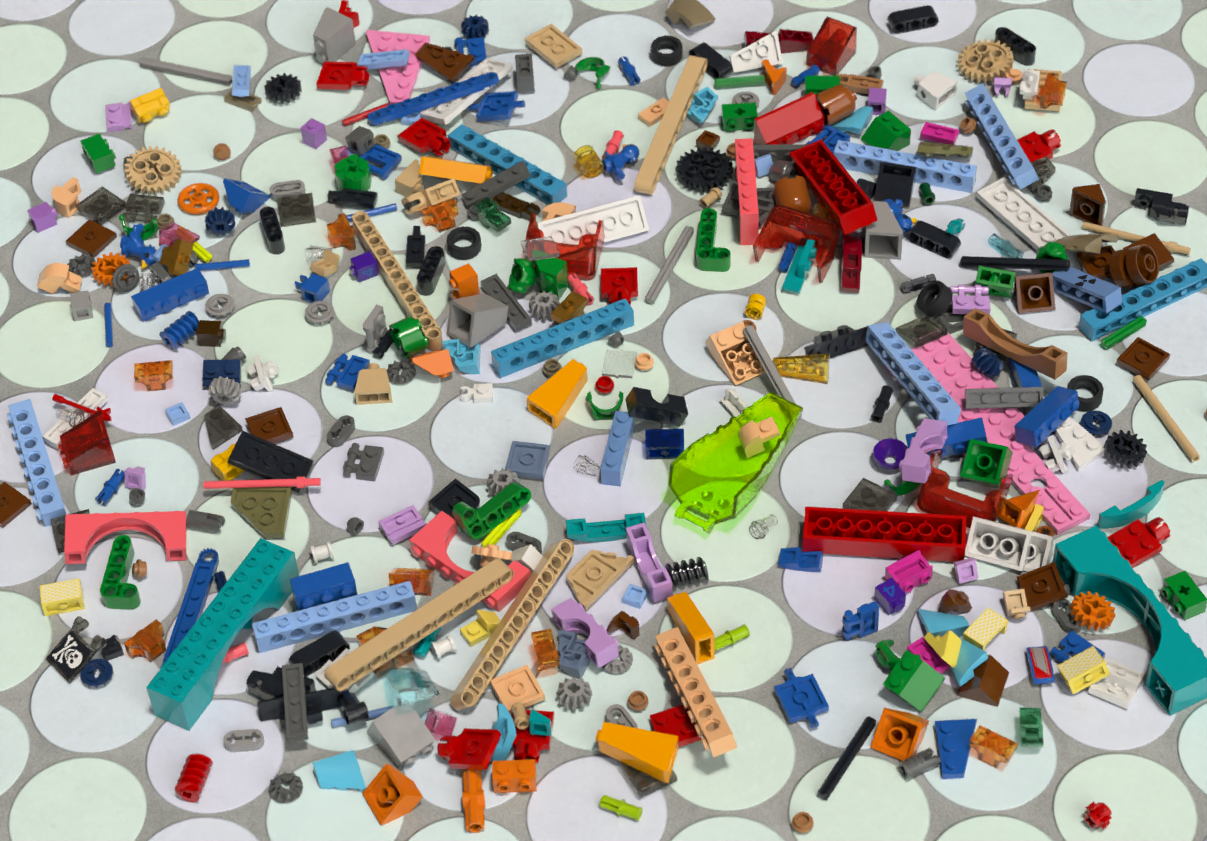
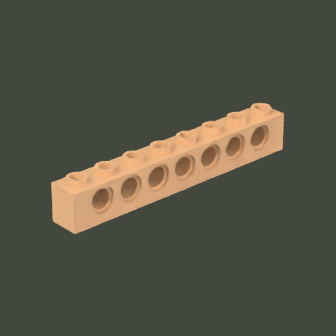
(695, 692)

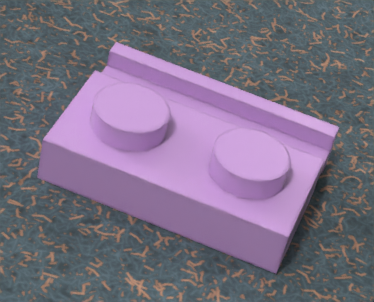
(118, 117)
(402, 524)

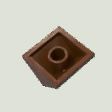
(1088, 204)
(1034, 293)
(987, 683)

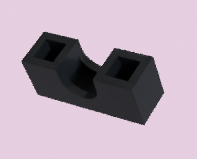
(643, 406)

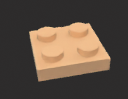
(517, 687)

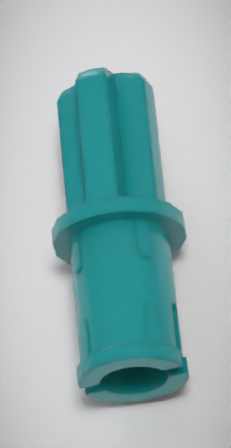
(955, 226)
(424, 644)

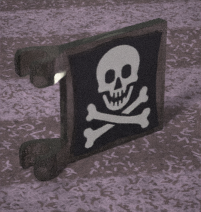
(74, 651)

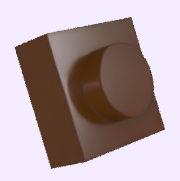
(708, 140)

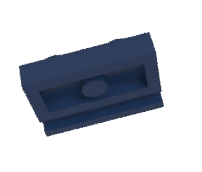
(223, 368)

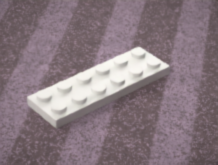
(448, 111)
(1021, 213)
(618, 218)

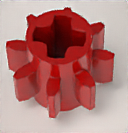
(1098, 815)

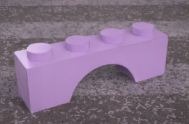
(928, 437)
(654, 576)
(599, 646)

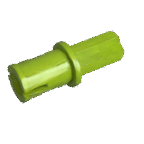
(731, 637)
(621, 807)

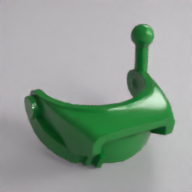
(594, 64)
(150, 229)
(602, 414)
(904, 488)
(885, 655)

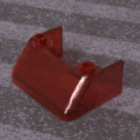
(797, 227)
(580, 258)
(938, 499)

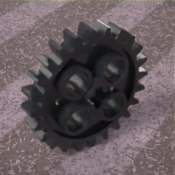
(704, 169)

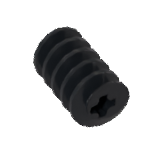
(687, 571)

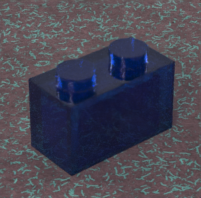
(664, 443)

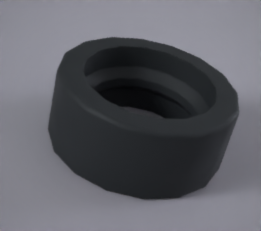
(666, 59)
(461, 233)
(928, 293)
(1090, 383)

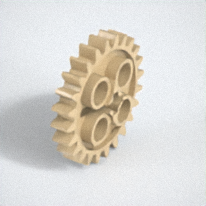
(985, 60)
(152, 170)

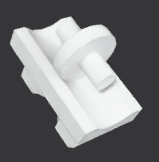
(1029, 83)
(264, 373)
(1057, 463)

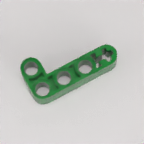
(707, 255)
(512, 497)
(114, 588)

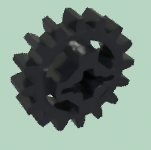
(283, 88)
(1125, 449)

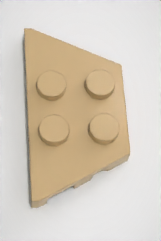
(595, 575)

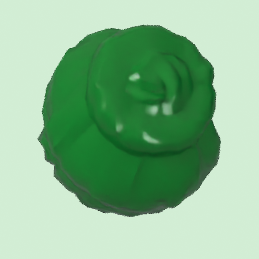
(1051, 251)
(521, 276)

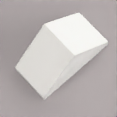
(527, 556)

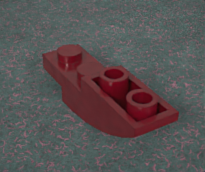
(788, 39)
(851, 262)

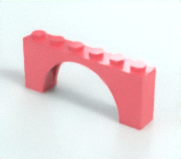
(747, 191)
(86, 529)
(432, 545)

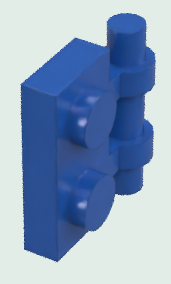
(348, 377)
(862, 623)
(1072, 645)

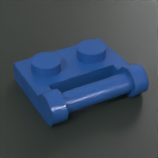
(475, 46)
(833, 137)
(384, 158)

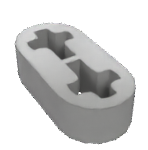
(244, 740)

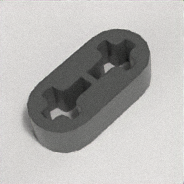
(160, 273)
(343, 432)
(524, 540)
(1064, 617)

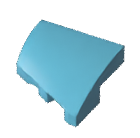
(702, 105)
(855, 122)
(465, 357)
(941, 623)
(968, 659)
(507, 728)
(339, 772)

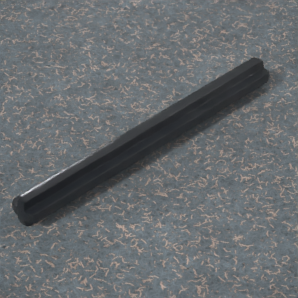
(1015, 263)

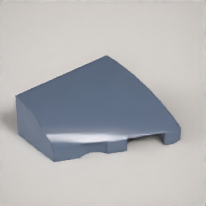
(572, 654)

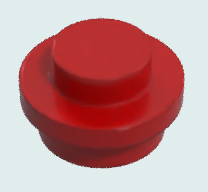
(604, 384)

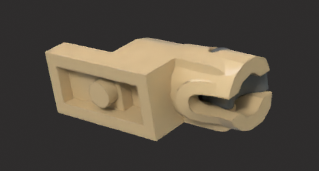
(430, 196)

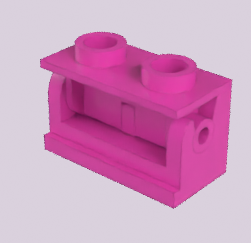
(910, 571)

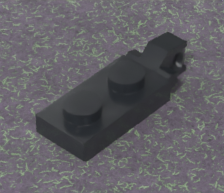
(353, 198)
(415, 248)

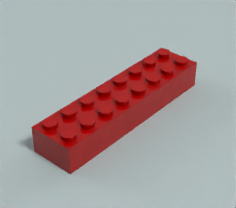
(834, 187)
(884, 533)

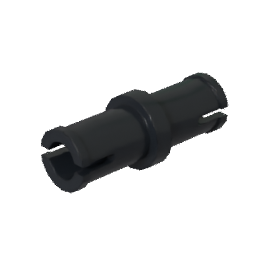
(882, 403)

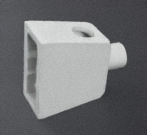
(936, 89)

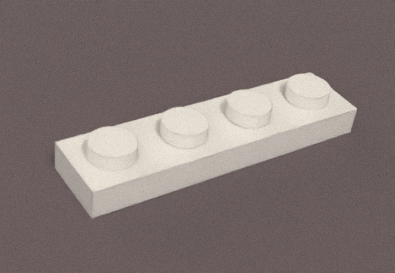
(91, 400)

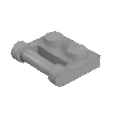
(375, 328)

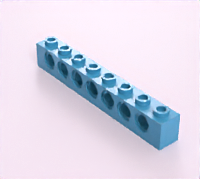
(485, 152)
(1146, 300)
(562, 338)

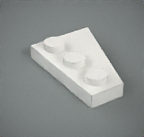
(752, 55)
(1086, 445)

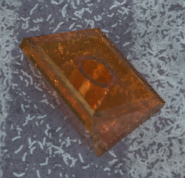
(420, 579)

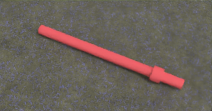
(300, 482)

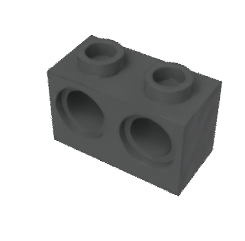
(524, 73)

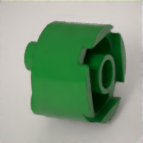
(353, 173)
(408, 336)

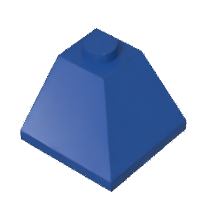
(244, 196)

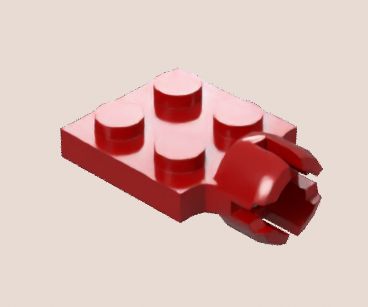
(342, 76)
(425, 137)
(1040, 145)
(619, 284)
(1140, 540)
(677, 723)
(529, 745)
(469, 749)

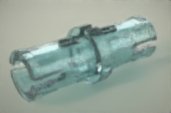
(1005, 246)

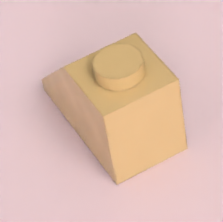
(409, 180)

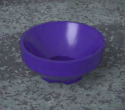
(889, 448)

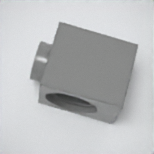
(81, 305)

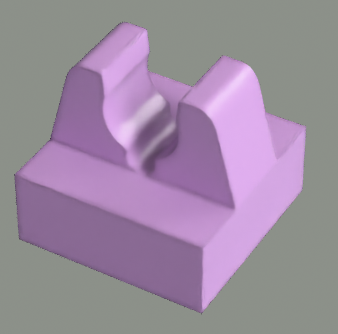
(1002, 83)
(135, 478)
(966, 570)

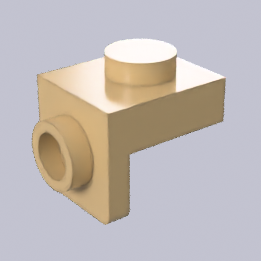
(327, 265)
(1016, 603)

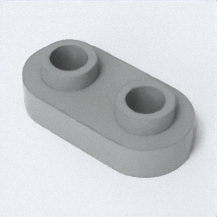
(287, 188)
(624, 717)

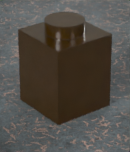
(210, 333)

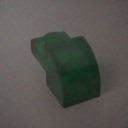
(490, 215)
(1030, 728)

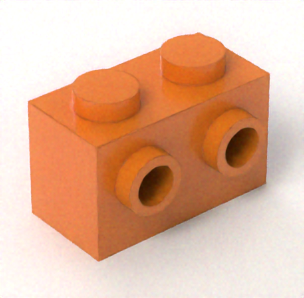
(463, 282)
(514, 776)

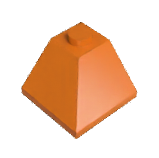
(434, 362)
(899, 733)
(391, 794)

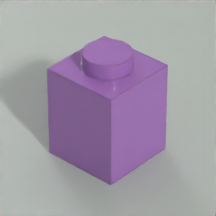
(877, 100)
(313, 133)
(42, 216)

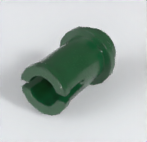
(928, 196)

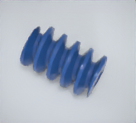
(180, 330)

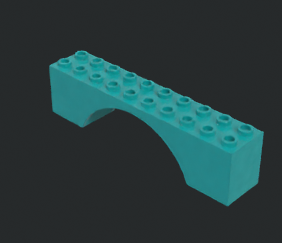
(1179, 667)
(188, 677)

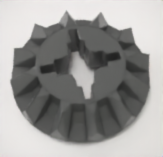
(82, 270)
(131, 281)
(407, 374)
(282, 794)

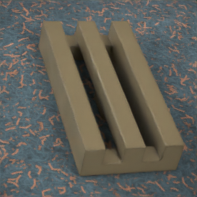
(241, 102)

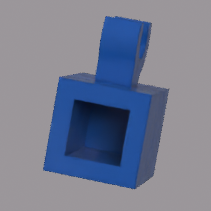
(313, 288)

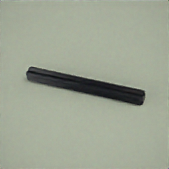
(846, 758)

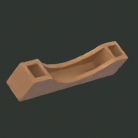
(983, 329)

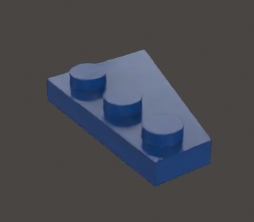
(954, 746)

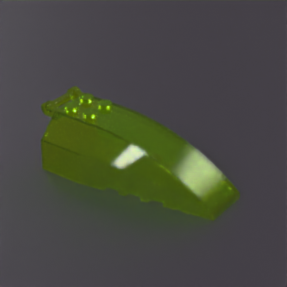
(715, 474)

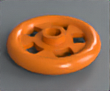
(198, 198)

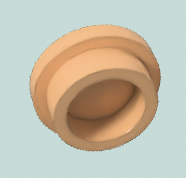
(1015, 74)
(644, 361)

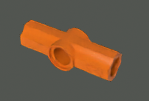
(473, 800)

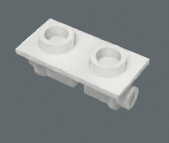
(733, 402)

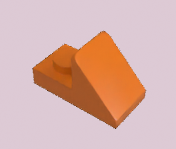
(773, 78)

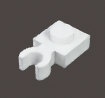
(480, 393)

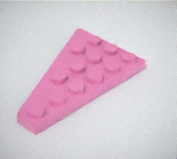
(397, 80)

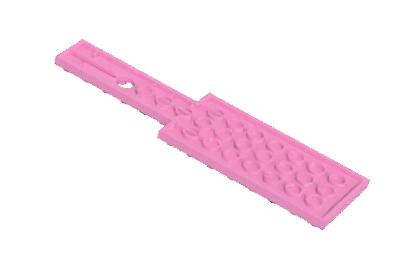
(956, 372)

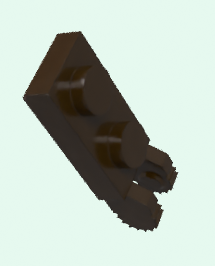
(515, 206)

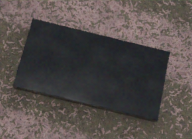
(268, 459)

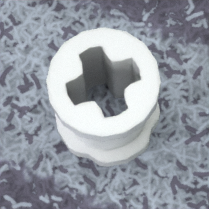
(322, 552)
(443, 647)

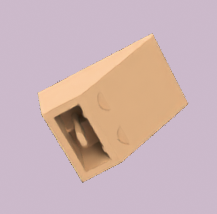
(734, 354)

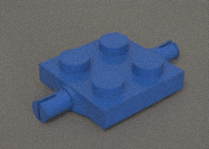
(497, 106)
(801, 698)

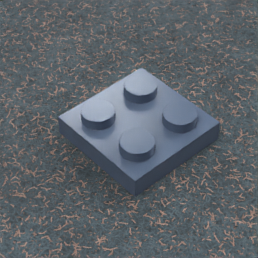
(528, 459)

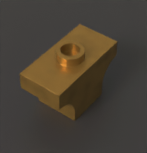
(177, 257)
(569, 308)

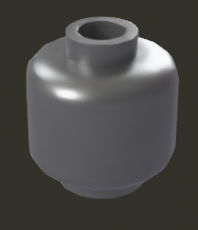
(782, 169)

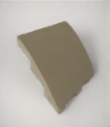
(690, 12)
(1086, 242)

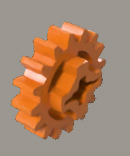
(104, 267)
(1092, 611)

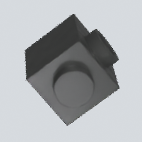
(360, 140)

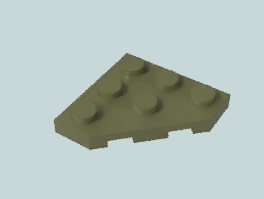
(944, 150)
(264, 508)

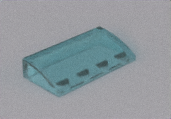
(410, 685)

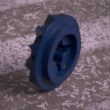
(1098, 417)
(88, 672)

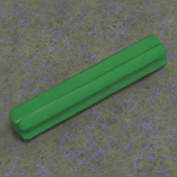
(739, 81)
(1123, 332)

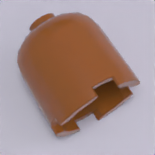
(836, 103)
(793, 193)

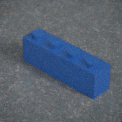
(170, 294)
(1046, 416)
(958, 437)

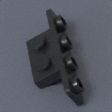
(838, 341)
(315, 704)

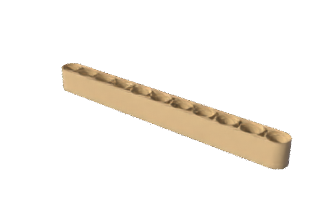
(670, 125)
(396, 278)
(548, 569)
(418, 624)

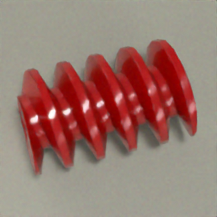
(193, 777)

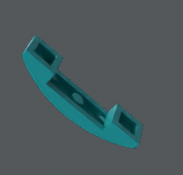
(1115, 517)
(602, 531)

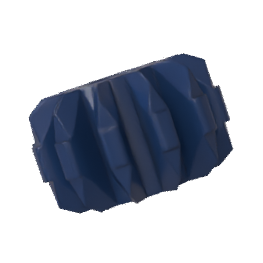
(474, 27)
(220, 221)
(987, 363)

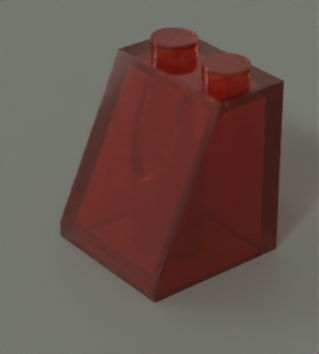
(832, 46)
(86, 445)

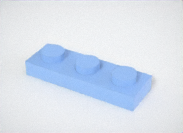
(384, 59)
(241, 80)

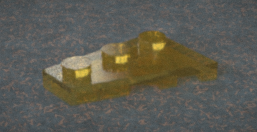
(804, 367)

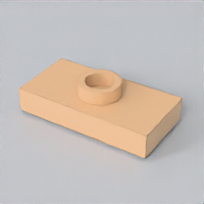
(654, 112)

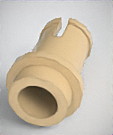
(711, 197)
(521, 718)

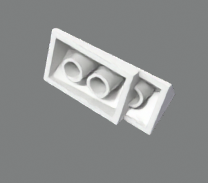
(1008, 545)

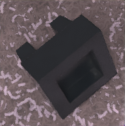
(112, 649)

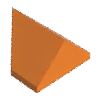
(1018, 509)

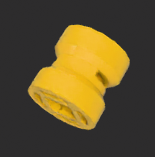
(755, 306)

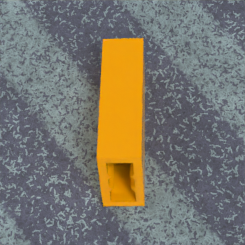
(454, 169)
(558, 393)
(692, 626)
(640, 748)

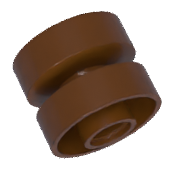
(1134, 266)

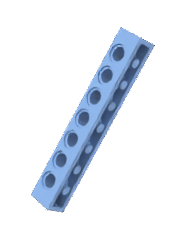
(1001, 136)
(928, 169)
(912, 373)
(37, 461)
(333, 616)

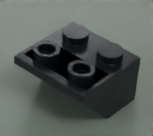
(895, 183)

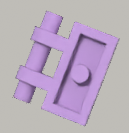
(964, 304)

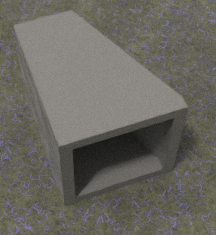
(333, 36)
(883, 236)
(475, 318)
(401, 734)

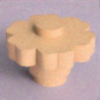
(490, 553)

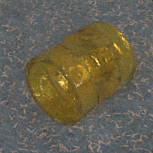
(588, 161)

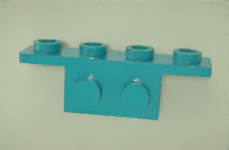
(800, 267)

